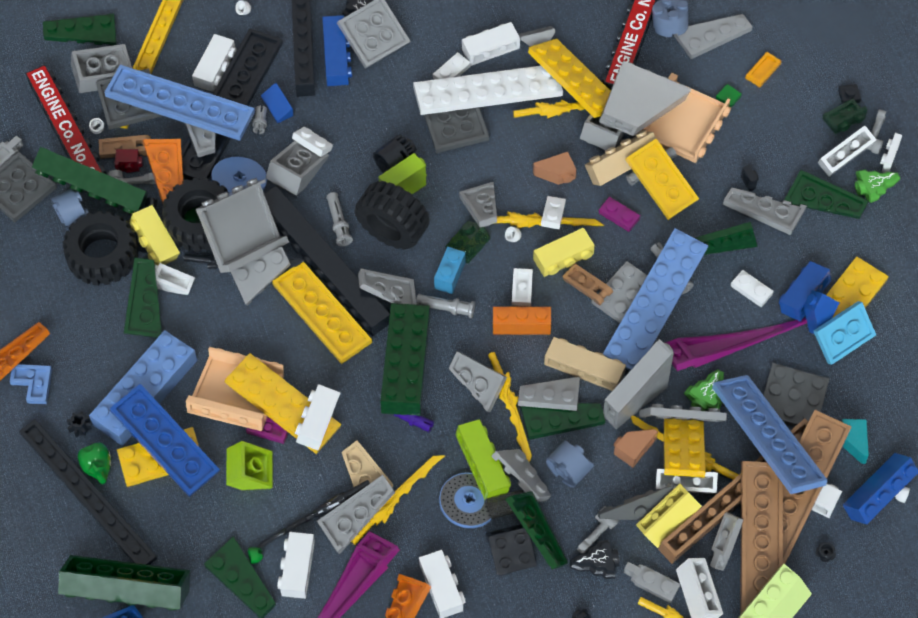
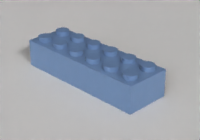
(156, 371)

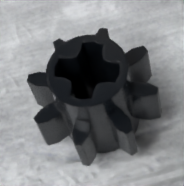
(79, 429)

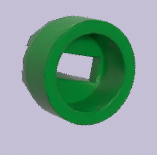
(255, 555)

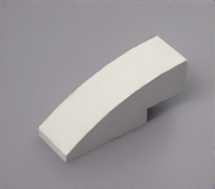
(173, 280)

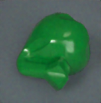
(95, 461)

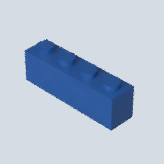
(335, 52)
(880, 488)

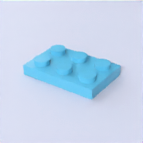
(844, 332)

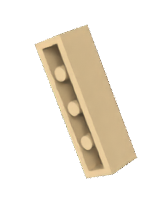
(613, 162)
(584, 364)

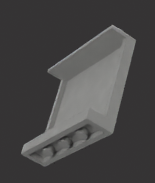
(240, 226)

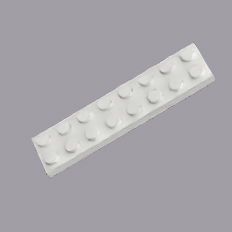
(485, 89)

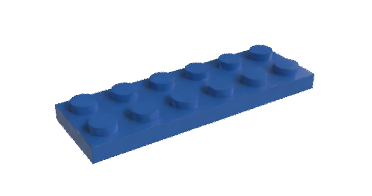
(164, 440)

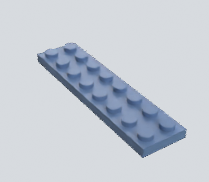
(180, 102)
(656, 299)
(769, 434)

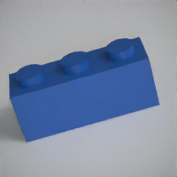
(811, 278)

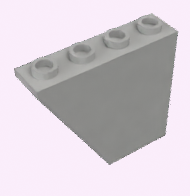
(640, 99)
(640, 385)

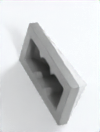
(537, 36)

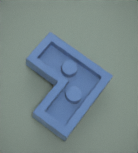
(37, 380)

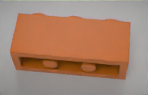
(522, 320)

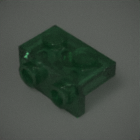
(845, 116)
(469, 240)

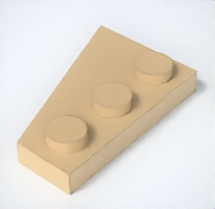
(361, 465)

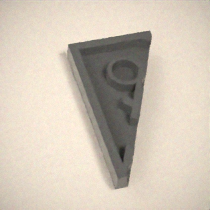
(637, 506)

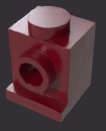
(128, 160)

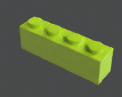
(478, 452)

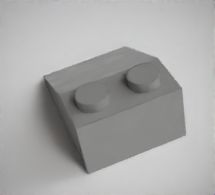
(97, 65)
(600, 134)
(294, 167)

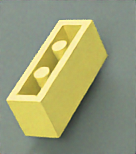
(154, 236)
(563, 252)
(668, 515)

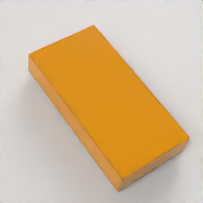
(763, 69)

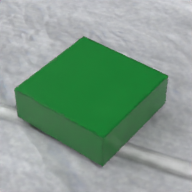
(728, 93)

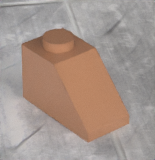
(556, 169)
(634, 445)

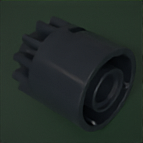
(394, 152)

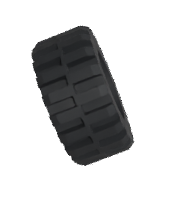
(180, 201)
(392, 215)
(94, 228)

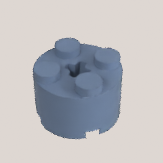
(670, 17)
(69, 207)
(569, 463)

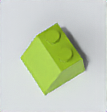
(249, 467)

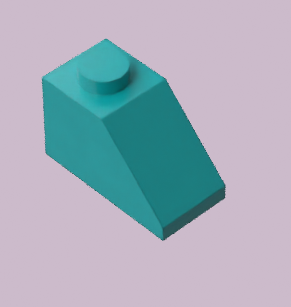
(857, 439)

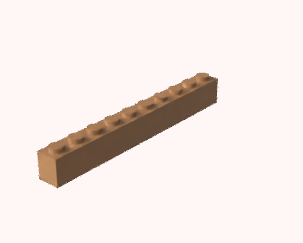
(710, 514)

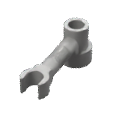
(877, 145)
(147, 178)
(604, 524)

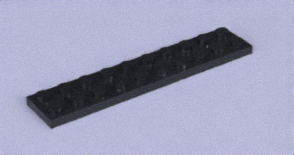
(237, 85)

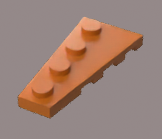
(165, 162)
(20, 347)
(407, 597)

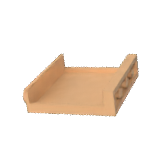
(690, 124)
(218, 400)

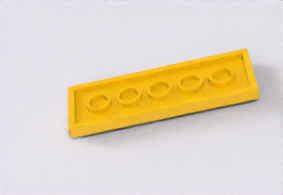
(572, 75)
(322, 312)
(273, 396)

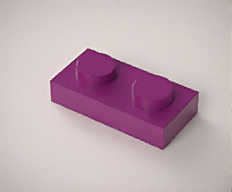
(619, 214)
(271, 431)

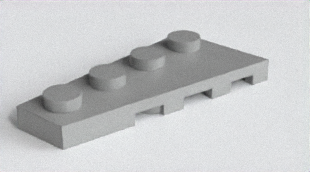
(712, 34)
(764, 209)
(694, 413)
(351, 516)

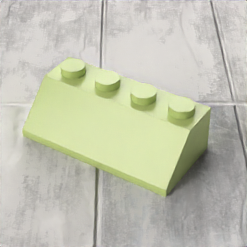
(779, 596)

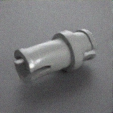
(259, 122)

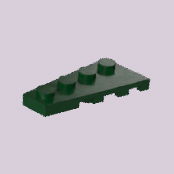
(92, 29)
(824, 196)
(729, 239)
(143, 302)
(548, 422)
(533, 520)
(238, 575)

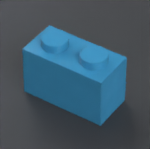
(449, 270)

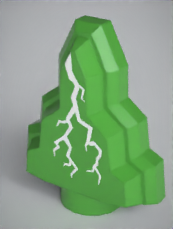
(874, 184)
(702, 393)

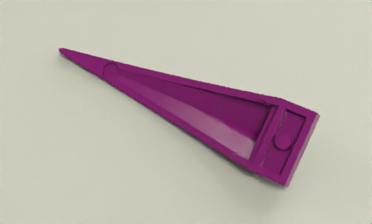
(704, 349)
(363, 569)

